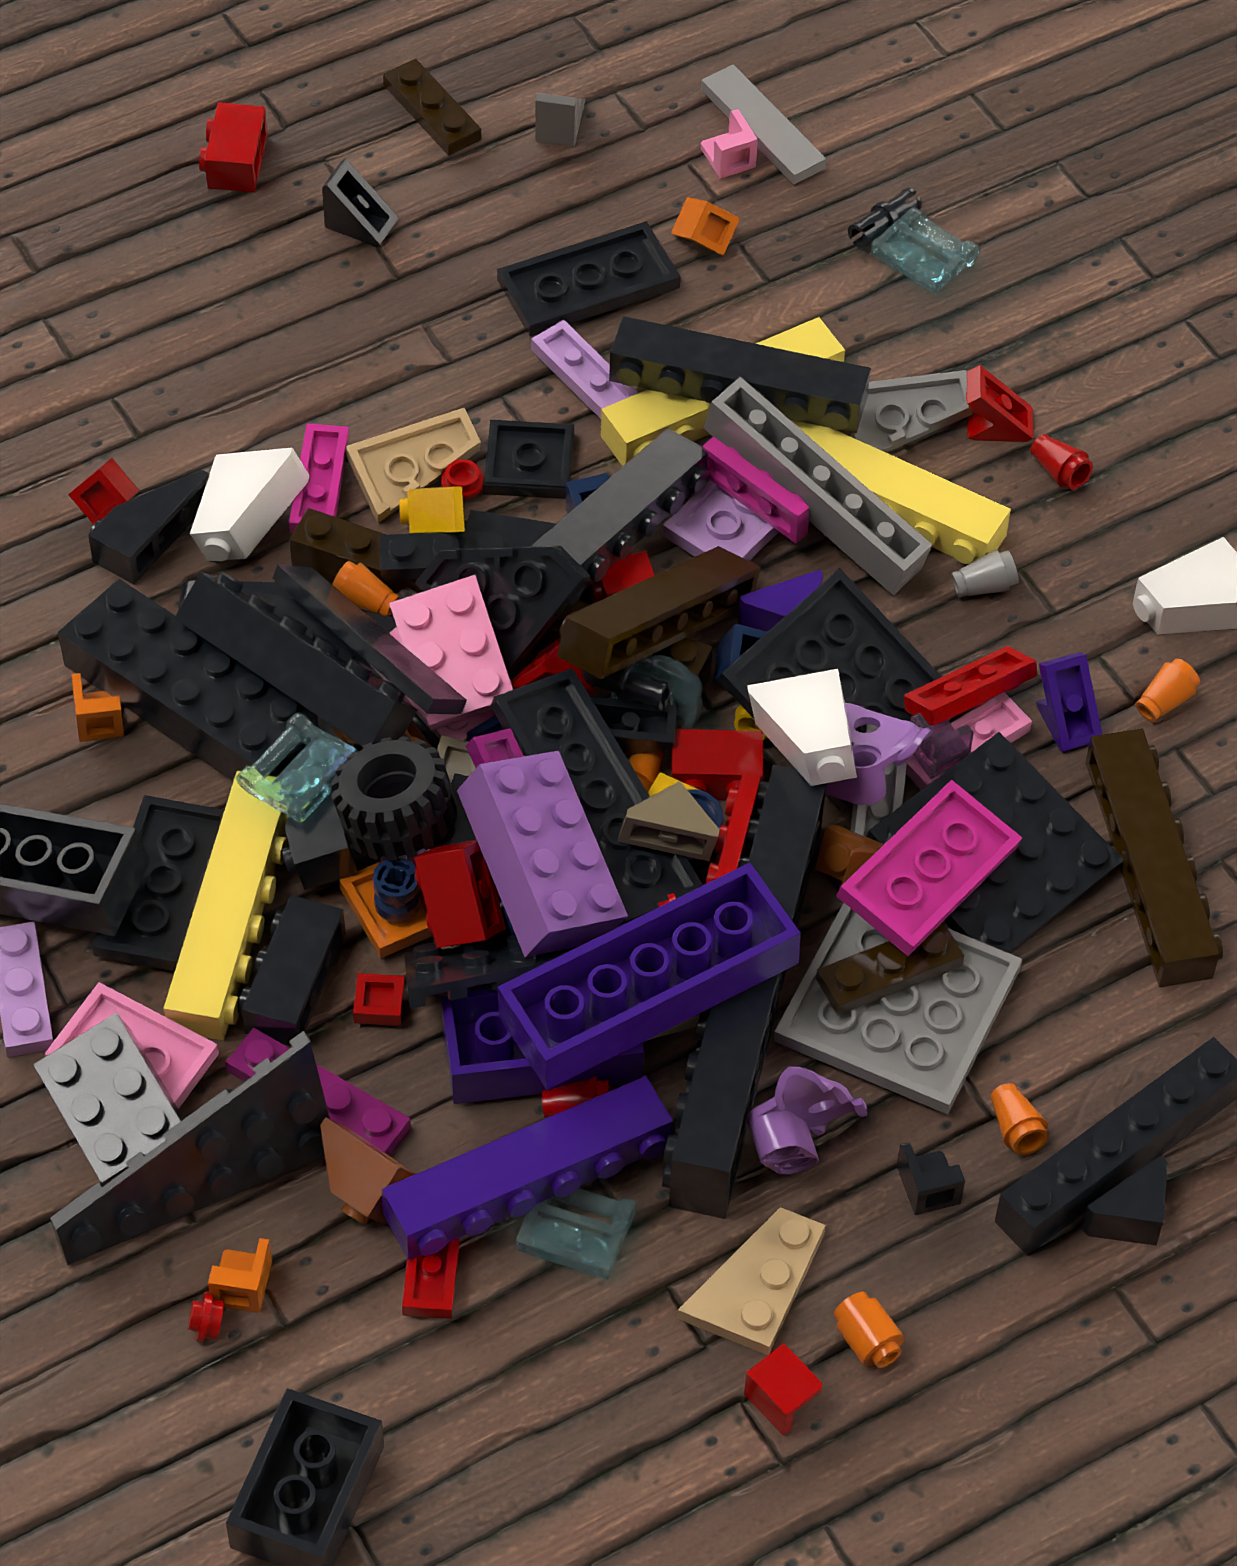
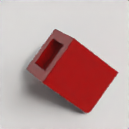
(103, 491)
(781, 1387)

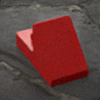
(996, 410)

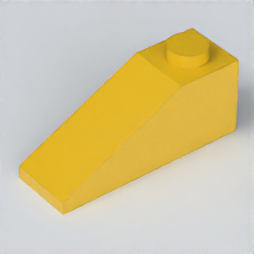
(433, 510)

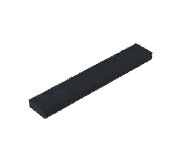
(369, 640)

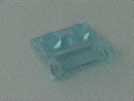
(918, 256)
(306, 778)
(576, 1239)

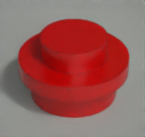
(466, 475)
(205, 1317)

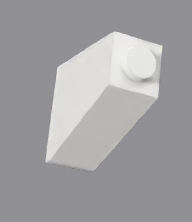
(245, 500)
(1191, 592)
(807, 724)

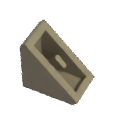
(671, 824)

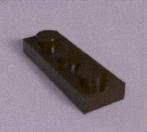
(432, 107)
(887, 970)

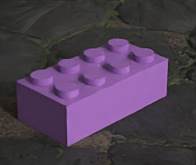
(541, 853)

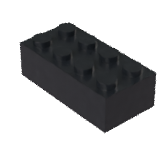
(68, 869)

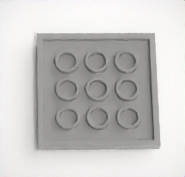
(913, 1039)

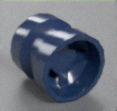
(396, 890)

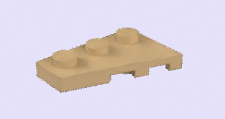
(410, 458)
(758, 1283)

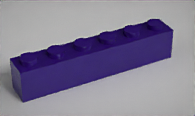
(526, 1168)

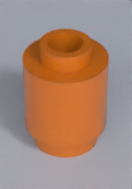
(869, 1330)

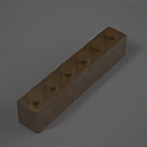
(656, 612)
(1154, 860)

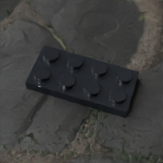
(588, 278)
(157, 920)

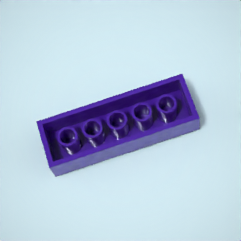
(648, 975)

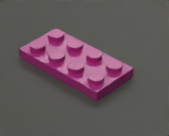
(929, 867)

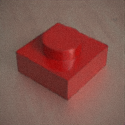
(379, 999)

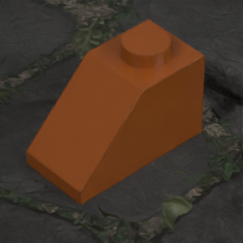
(358, 1171)

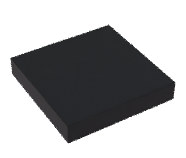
(528, 459)

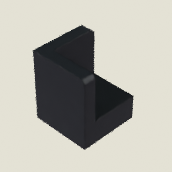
(929, 1180)

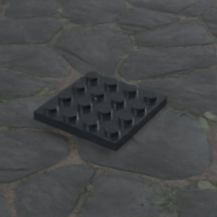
(842, 632)
(1048, 870)

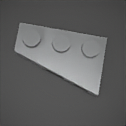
(911, 408)

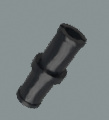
(882, 217)

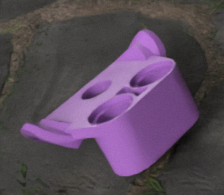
(873, 751)
(785, 1121)

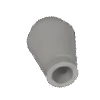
(986, 575)

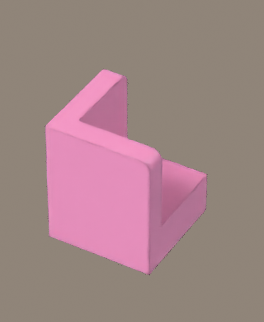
(734, 150)

